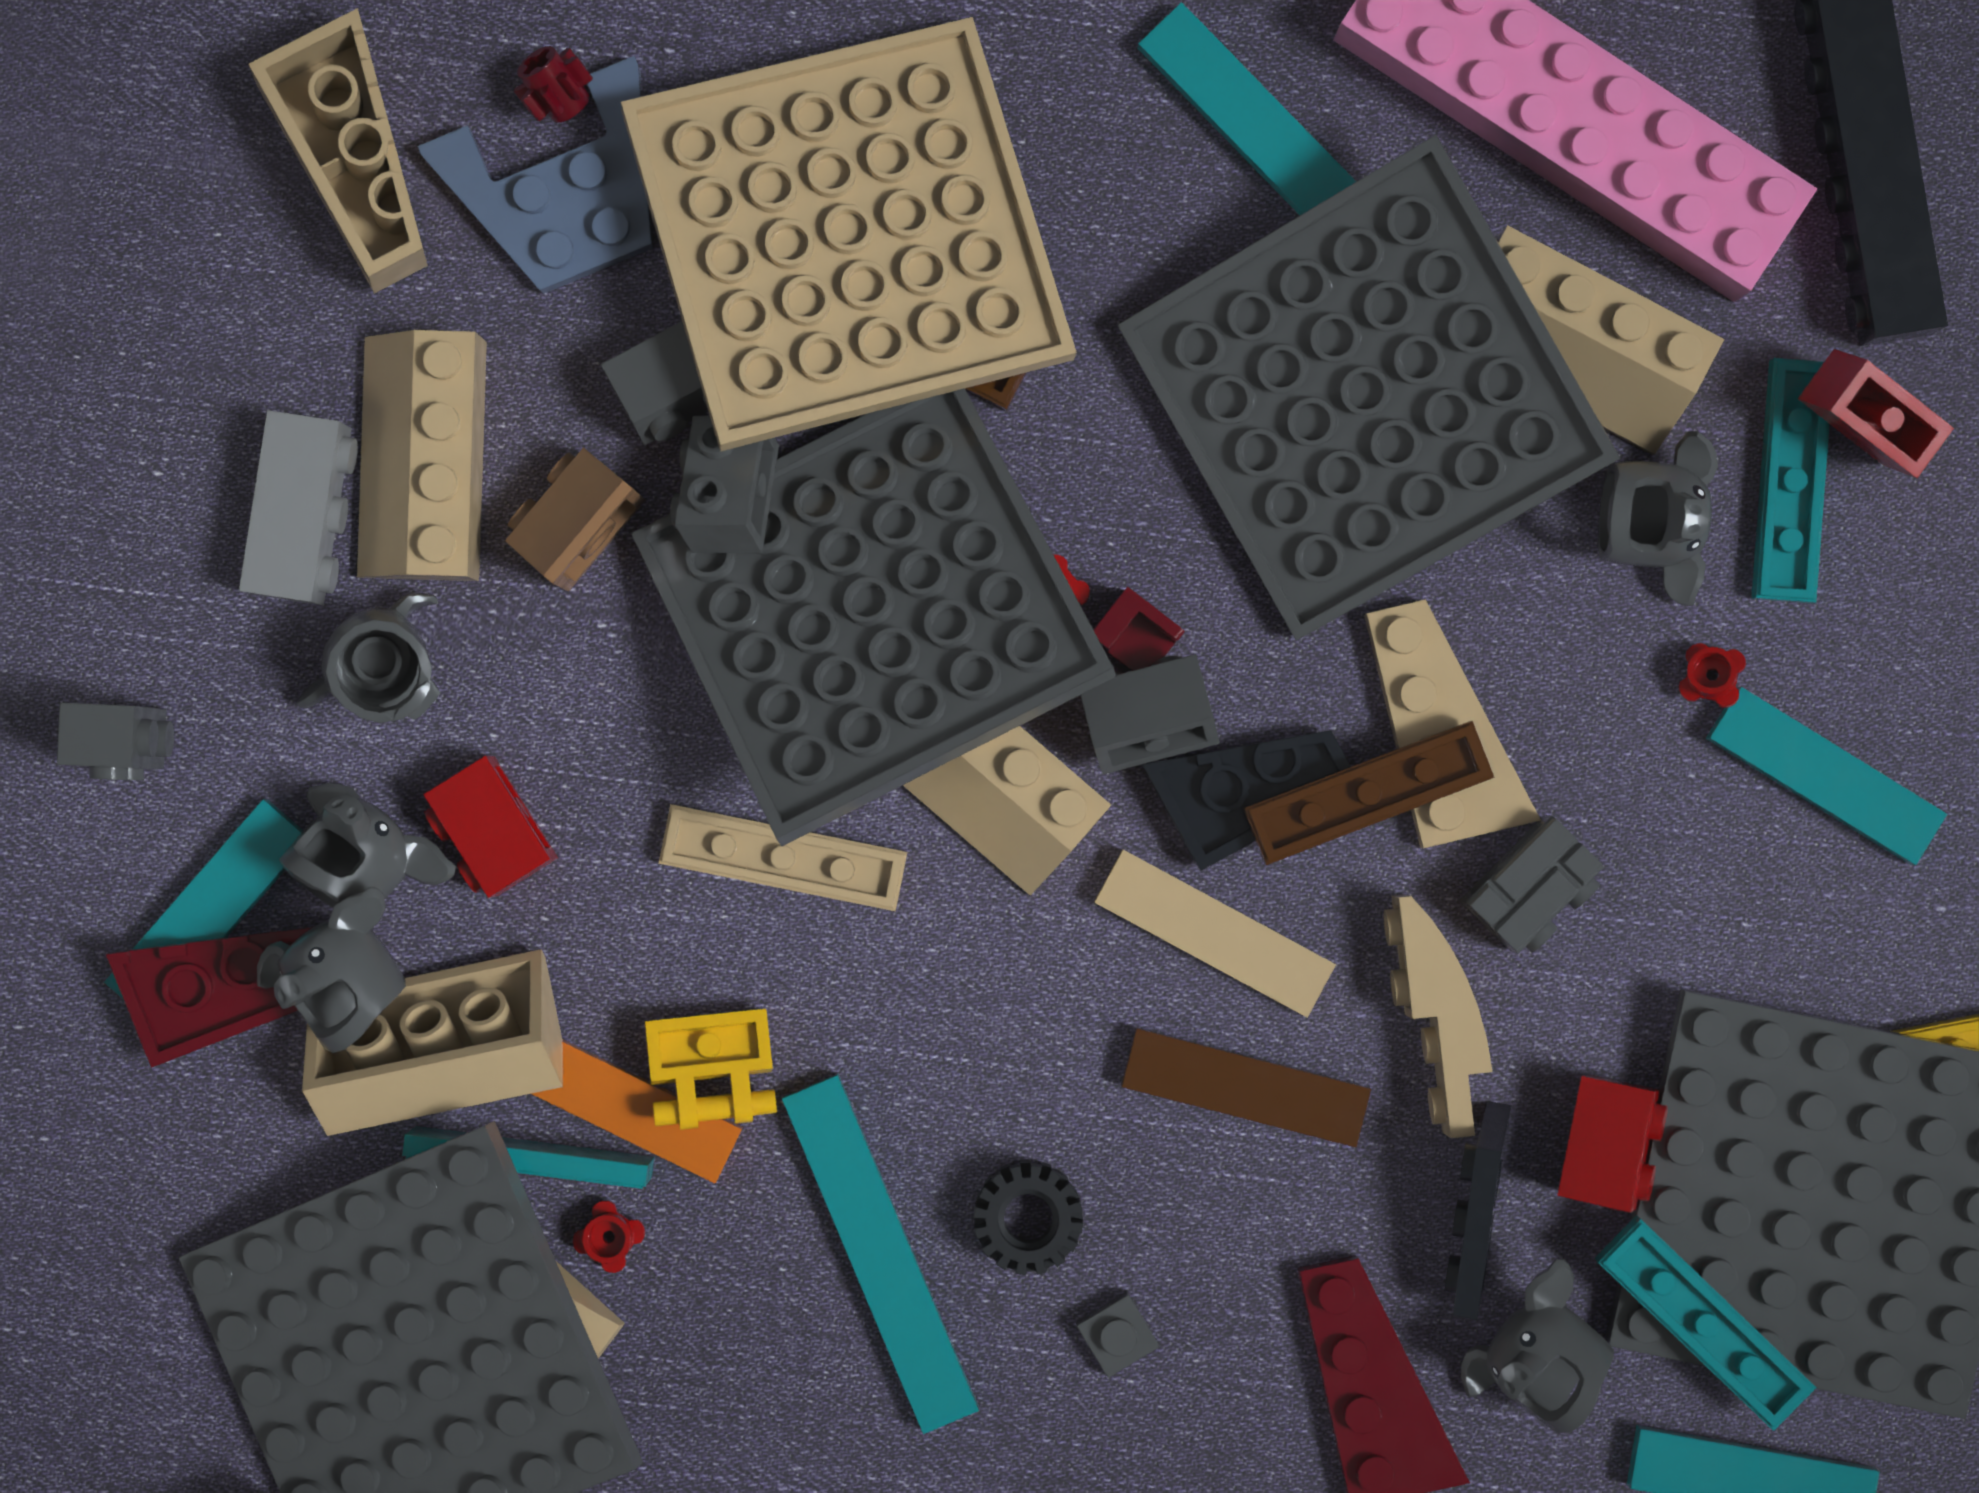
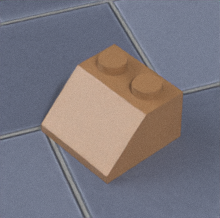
(572, 518)

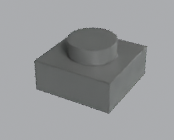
(1117, 1334)

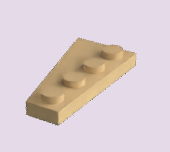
(1431, 694)

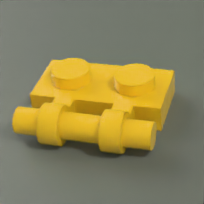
(708, 1049)

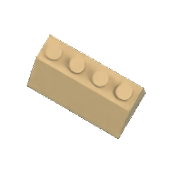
(1623, 349)
(422, 456)
(1013, 805)
(443, 1047)

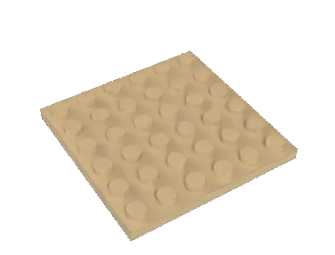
(847, 233)

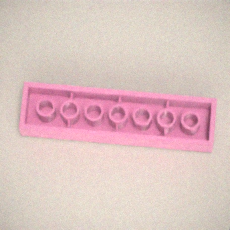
(1589, 129)

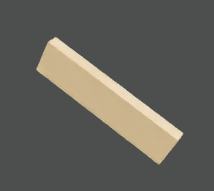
(807, 865)
(1214, 933)

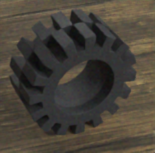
(1028, 1254)

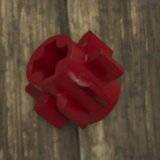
(553, 84)

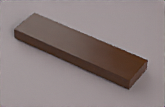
(1368, 792)
(1246, 1087)

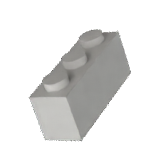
(298, 508)

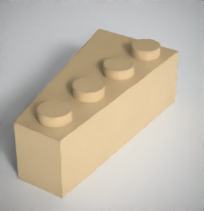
(339, 129)

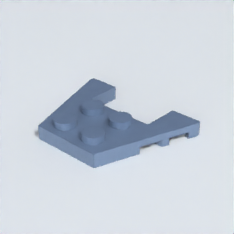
(569, 210)

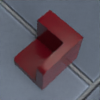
(1136, 631)

